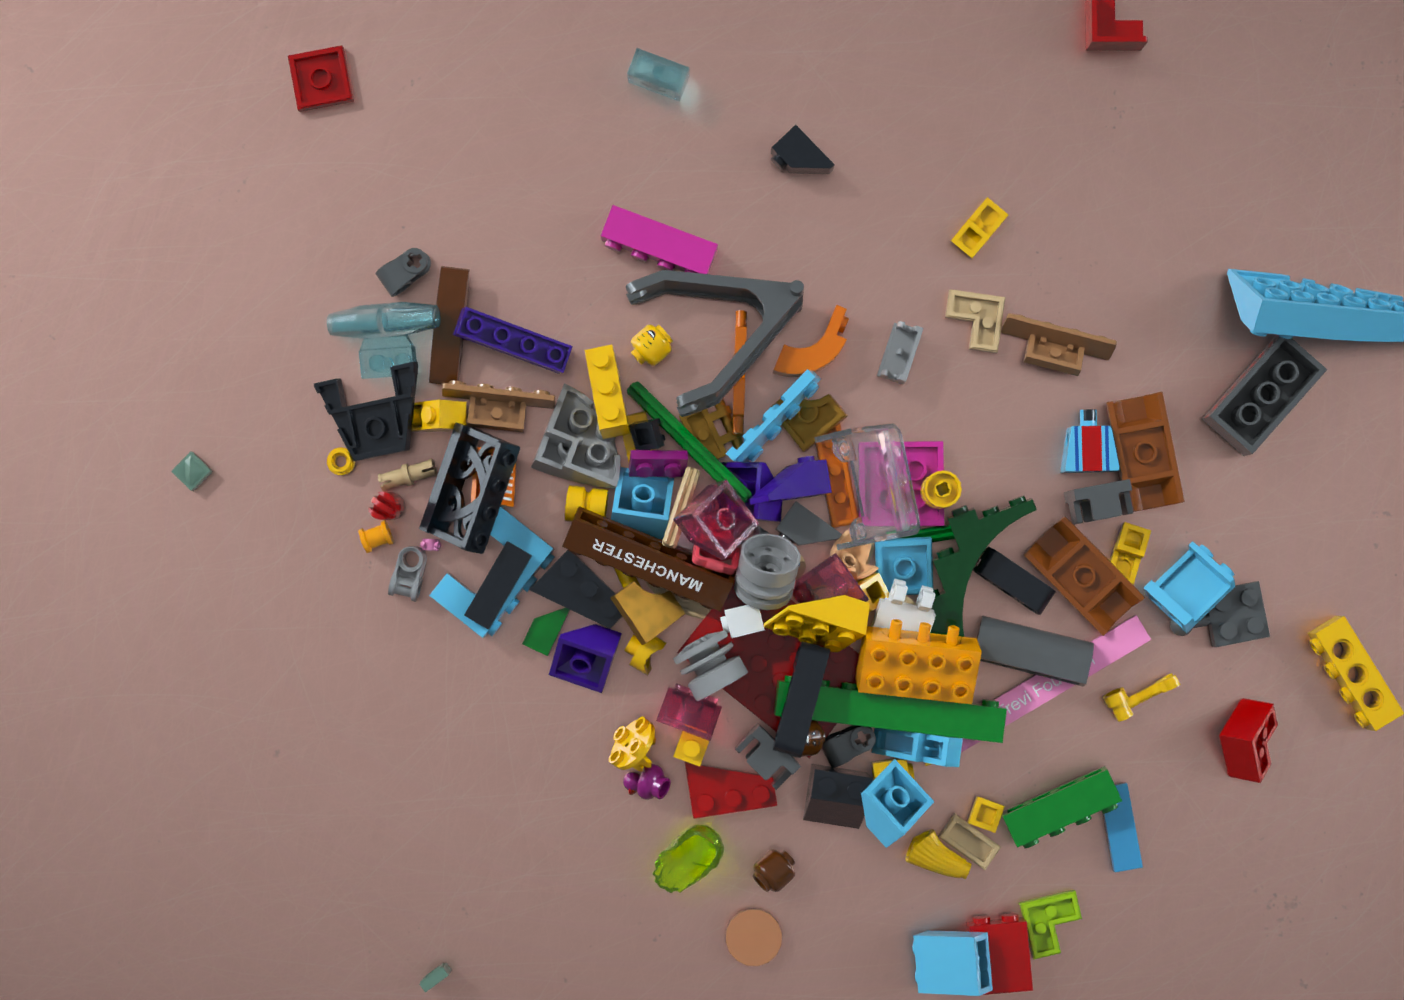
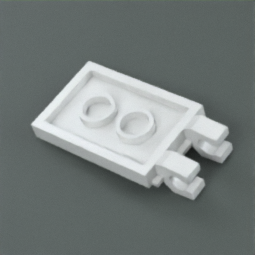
(909, 614)

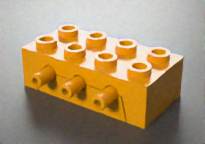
(918, 663)

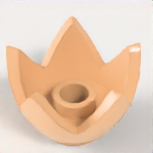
(855, 558)

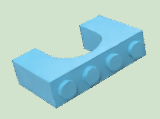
(457, 597)

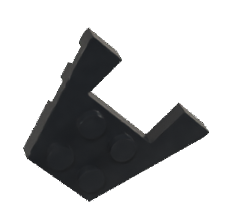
(377, 425)

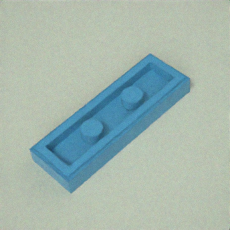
(1122, 834)

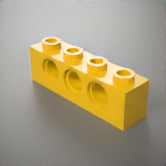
(1384, 705)

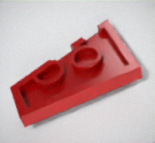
(727, 791)

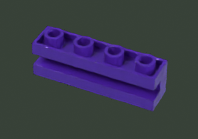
(512, 340)

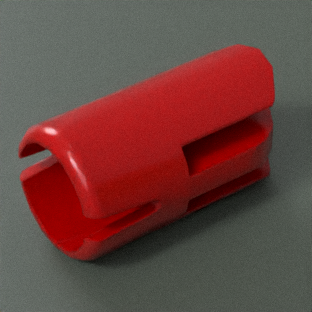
(387, 506)

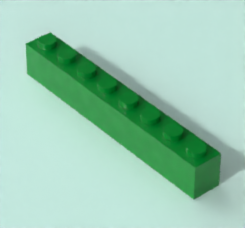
(906, 714)

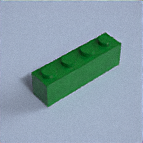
(1062, 807)

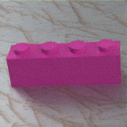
(657, 242)

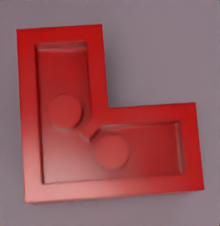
(1108, 34)
(1246, 740)

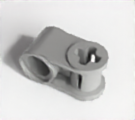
(408, 575)

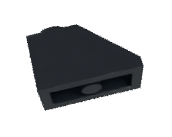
(800, 154)

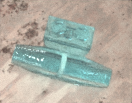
(384, 332)

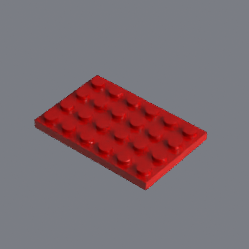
(767, 660)

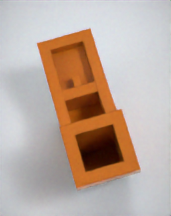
(795, 361)

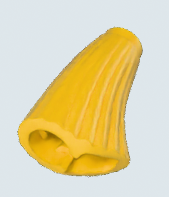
(931, 854)

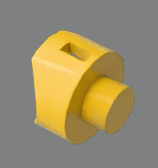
(642, 653)

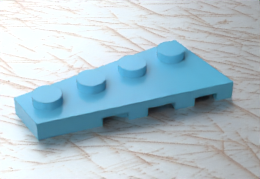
(773, 418)

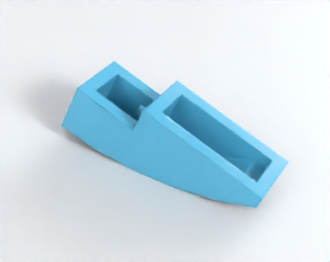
(918, 747)

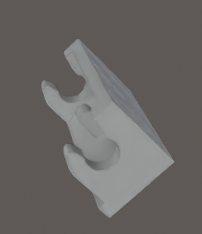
(900, 352)

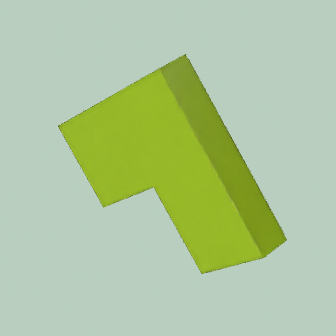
(1043, 915)

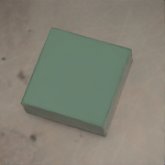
(435, 977)

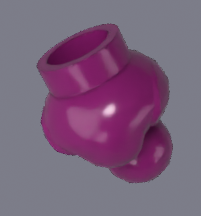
(649, 784)

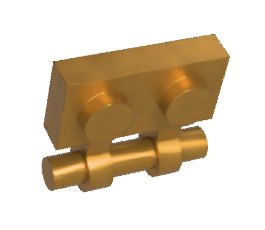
(703, 428)

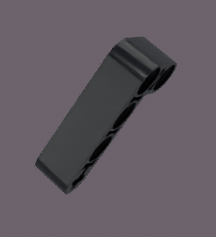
(801, 699)

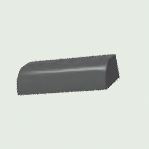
(1035, 651)

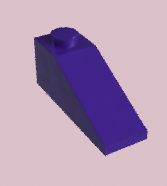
(796, 481)

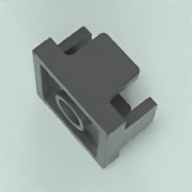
(1099, 501)
(765, 759)

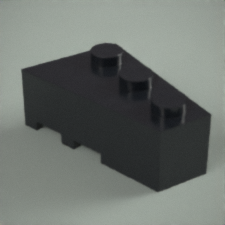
(578, 589)

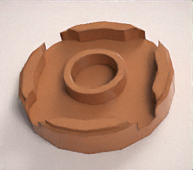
(753, 937)

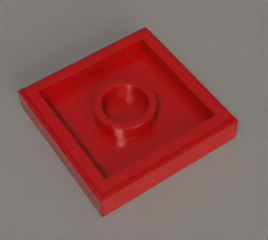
(320, 78)

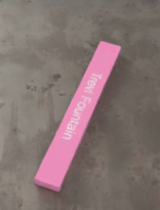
(1039, 689)

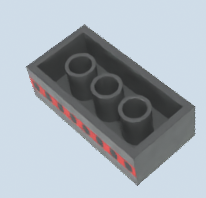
(1264, 394)

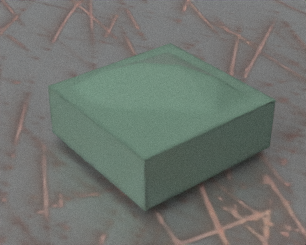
(192, 471)

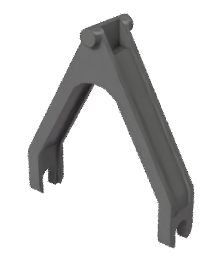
(773, 300)

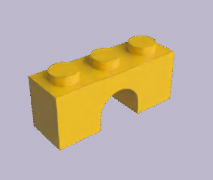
(607, 391)

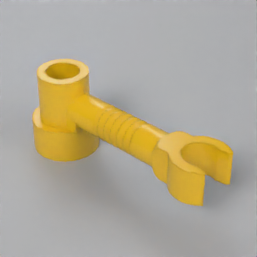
(1122, 704)

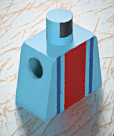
(1089, 447)

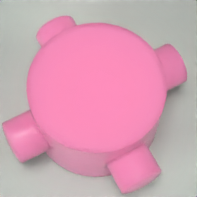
(430, 544)

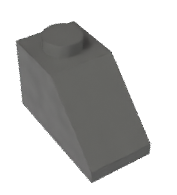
(804, 527)

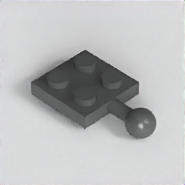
(1235, 618)

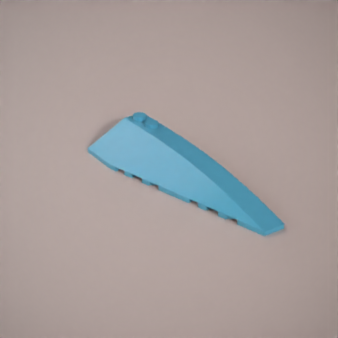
(1307, 309)

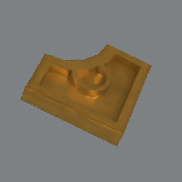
(813, 420)
(647, 612)

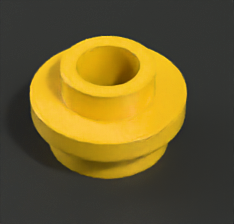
(332, 461)

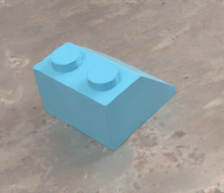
(643, 503)
(893, 803)

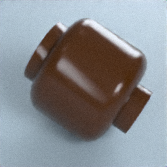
(774, 870)

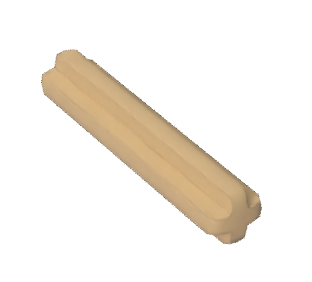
(683, 498)

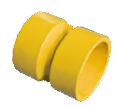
(941, 489)
(594, 501)

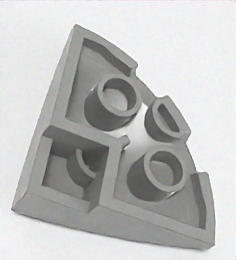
(574, 445)

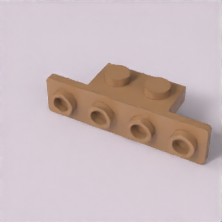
(1055, 345)
(497, 407)

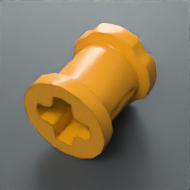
(376, 536)

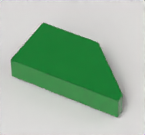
(545, 631)

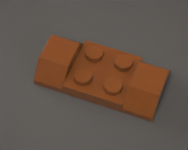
(1146, 451)
(1083, 574)

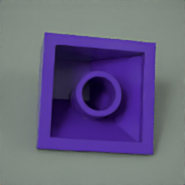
(754, 477)
(585, 656)

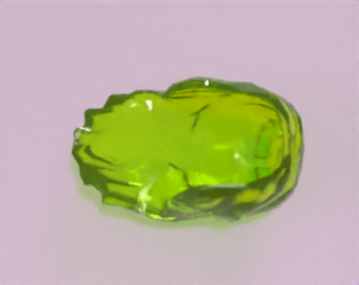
(688, 858)

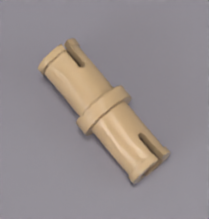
(407, 475)

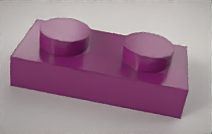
(657, 463)

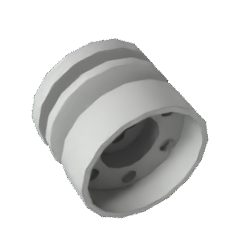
(767, 571)
(710, 664)

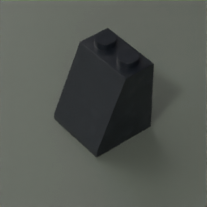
(835, 796)

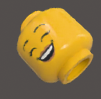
(651, 345)

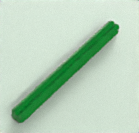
(686, 439)

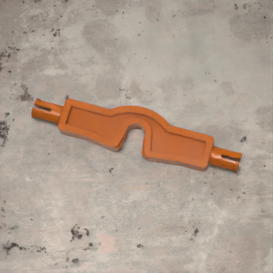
(739, 387)

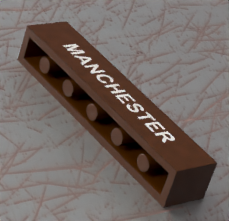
(646, 558)

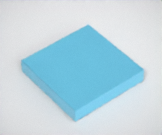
(906, 560)

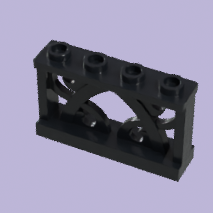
(447, 500)

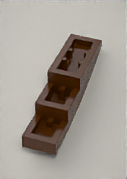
(446, 347)

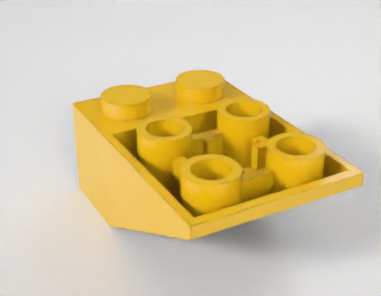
(824, 622)

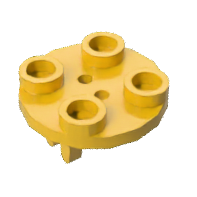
(633, 744)

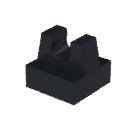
(647, 434)

